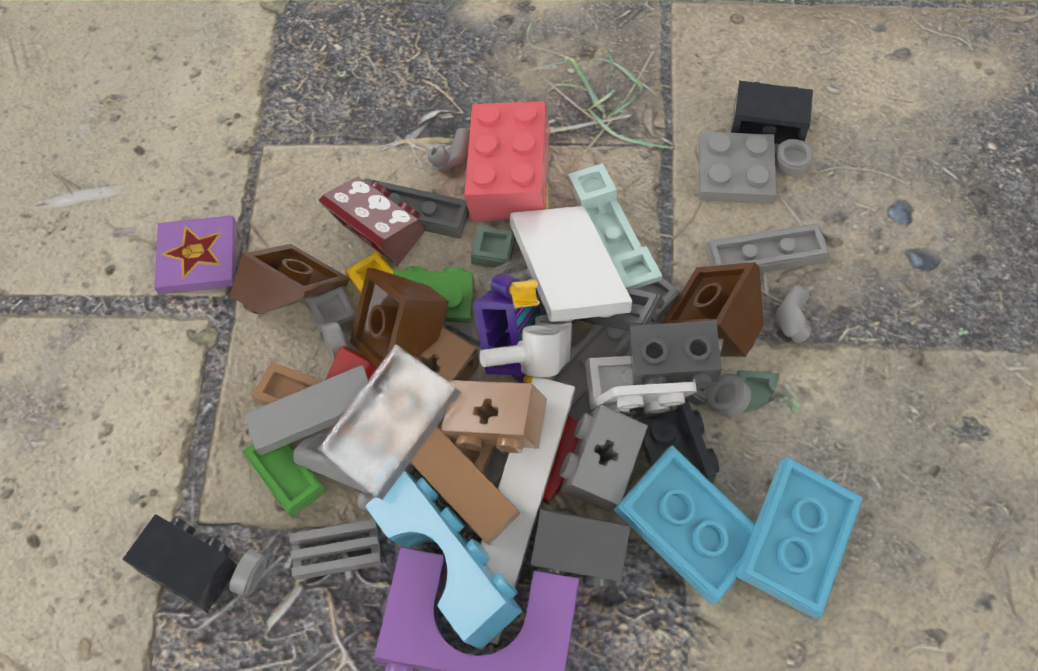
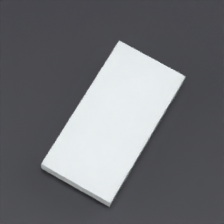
(569, 264)

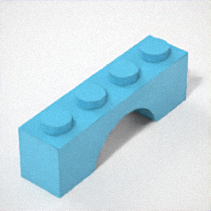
(474, 597)

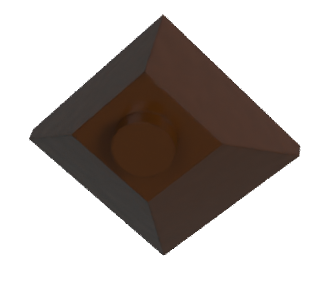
(281, 278)
(726, 295)
(398, 314)

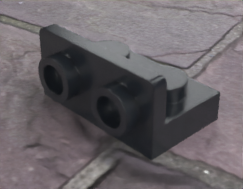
(684, 431)

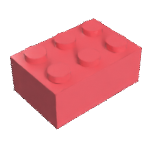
(507, 159)

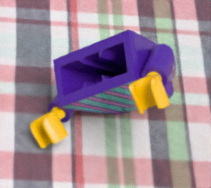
(503, 315)

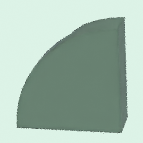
(761, 386)

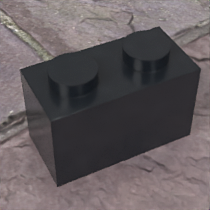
(772, 110)
(181, 561)

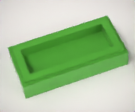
(289, 482)

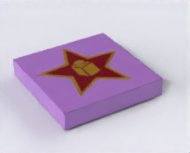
(195, 255)

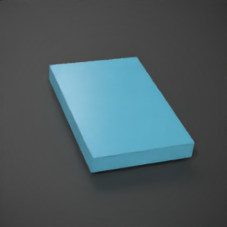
(688, 524)
(799, 538)

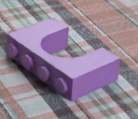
(412, 635)

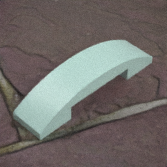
(598, 195)

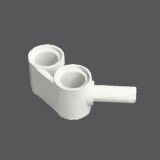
(540, 352)

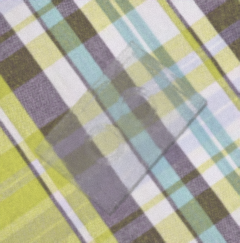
(389, 421)

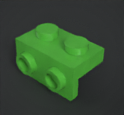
(453, 284)

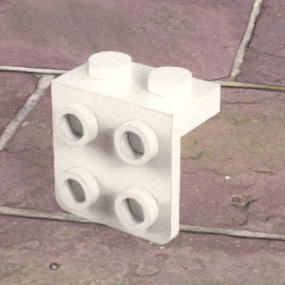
(612, 386)

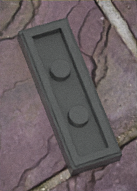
(438, 212)

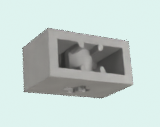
(619, 443)

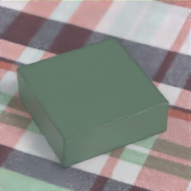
(492, 246)

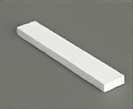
(526, 481)

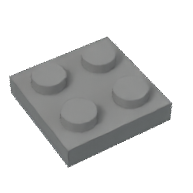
(737, 167)

